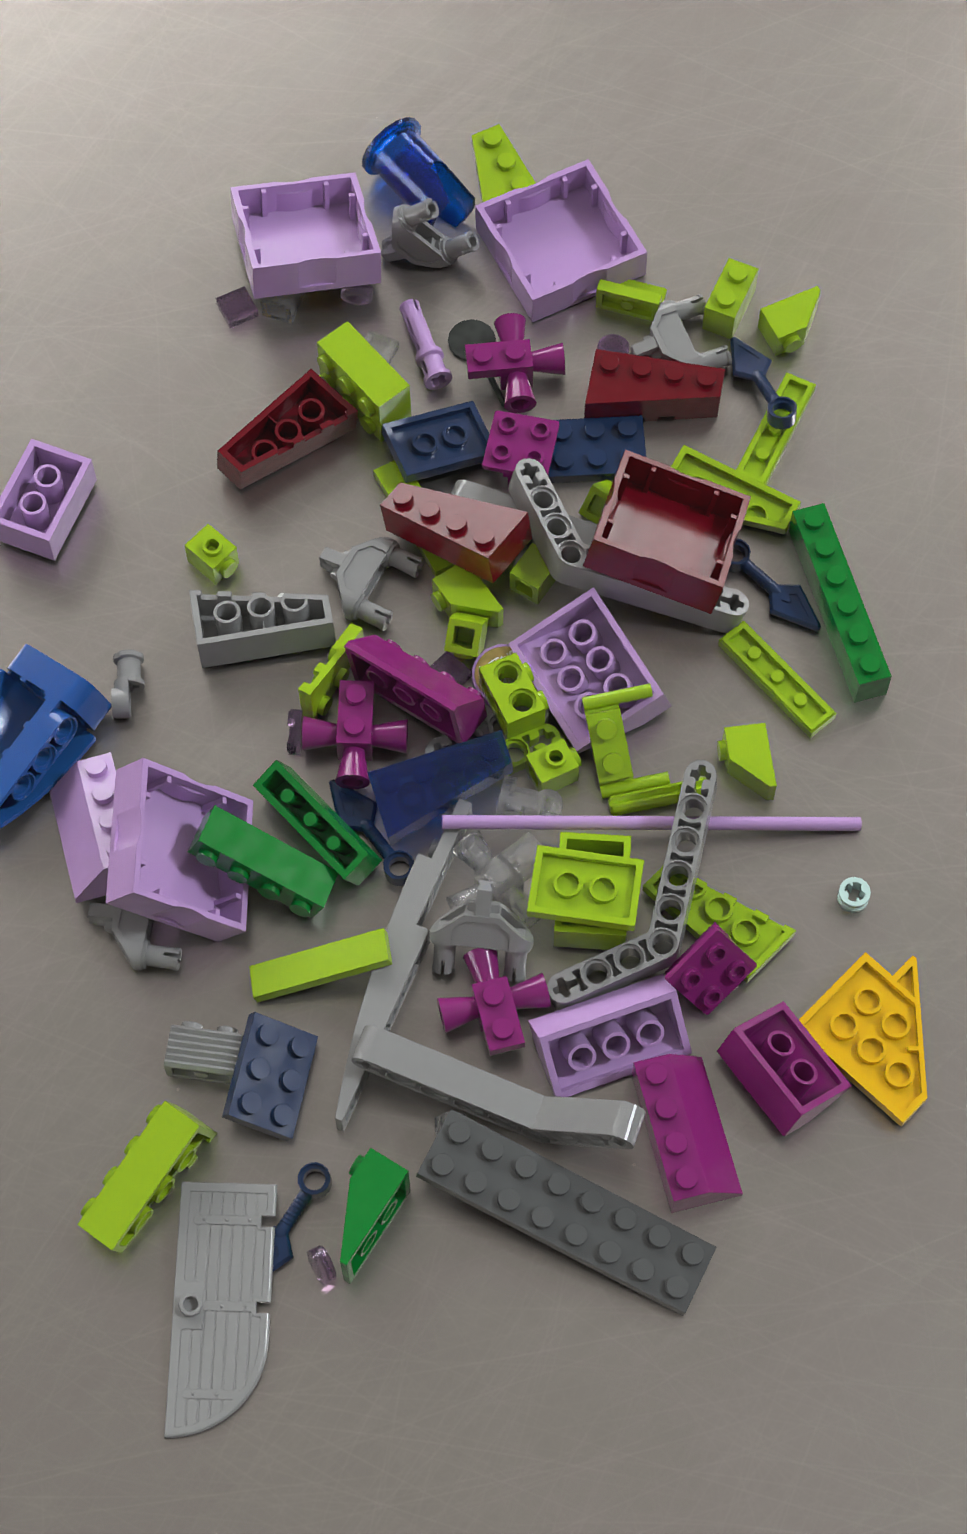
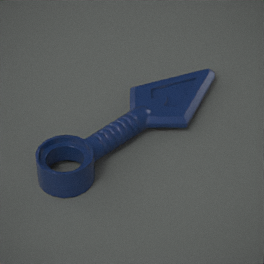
(753, 366)
(785, 600)
(359, 815)
(282, 1244)

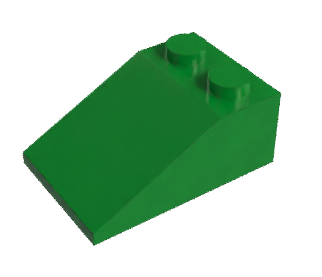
(373, 1199)

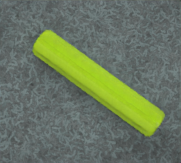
(647, 798)

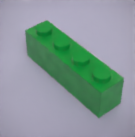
(317, 822)
(262, 862)

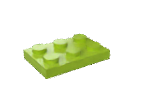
(585, 888)

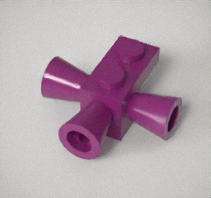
(513, 362)
(354, 733)
(494, 1002)

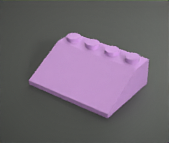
(583, 655)

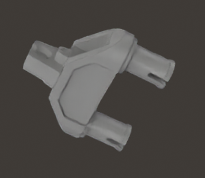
(420, 241)
(670, 340)
(360, 571)
(482, 925)
(133, 937)

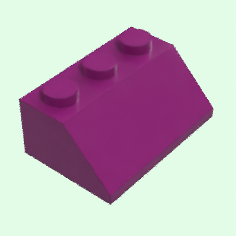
(783, 1068)

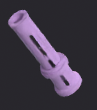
(428, 355)

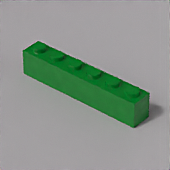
(839, 603)

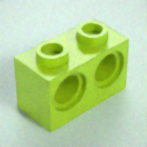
(507, 696)

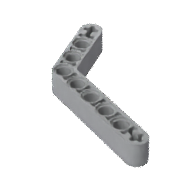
(547, 516)
(667, 896)
(498, 1100)

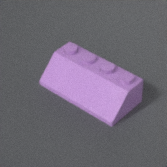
(84, 820)
(609, 1033)

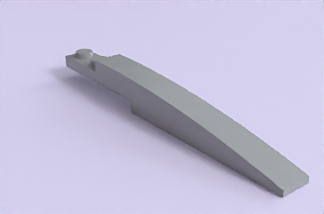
(407, 946)

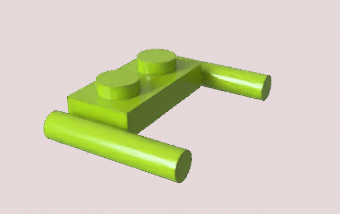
(610, 742)

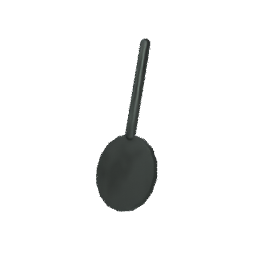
(473, 332)

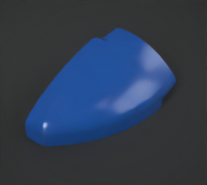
(42, 727)

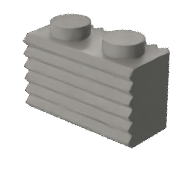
(202, 1052)

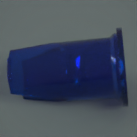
(417, 171)

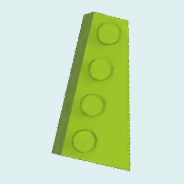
(144, 1175)

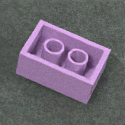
(44, 498)

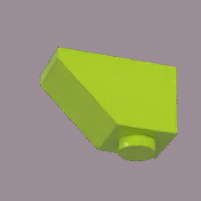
(789, 320)
(465, 593)
(749, 757)

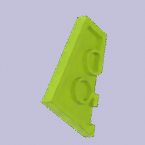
(498, 164)
(317, 696)

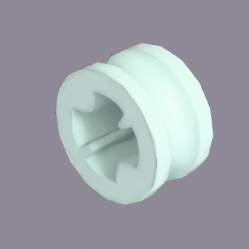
(864, 894)

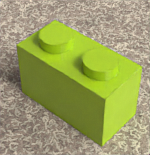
(730, 298)

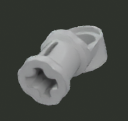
(127, 681)

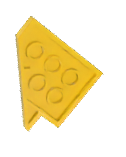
(875, 1034)

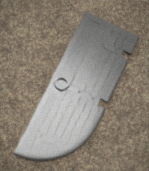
(219, 1280)

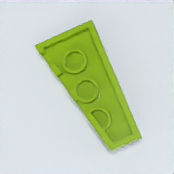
(767, 507)
(748, 928)

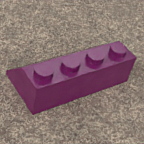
(417, 687)
(685, 1131)

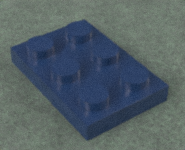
(437, 441)
(594, 447)
(270, 1076)

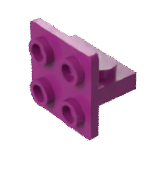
(519, 438)
(710, 969)

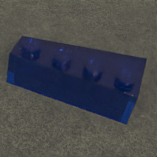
(431, 783)

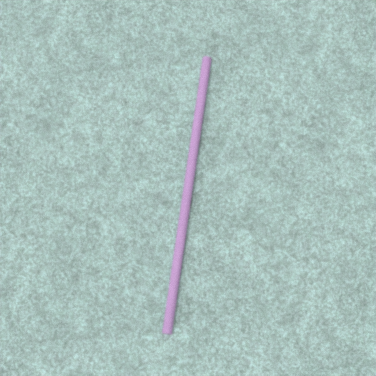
(558, 822)

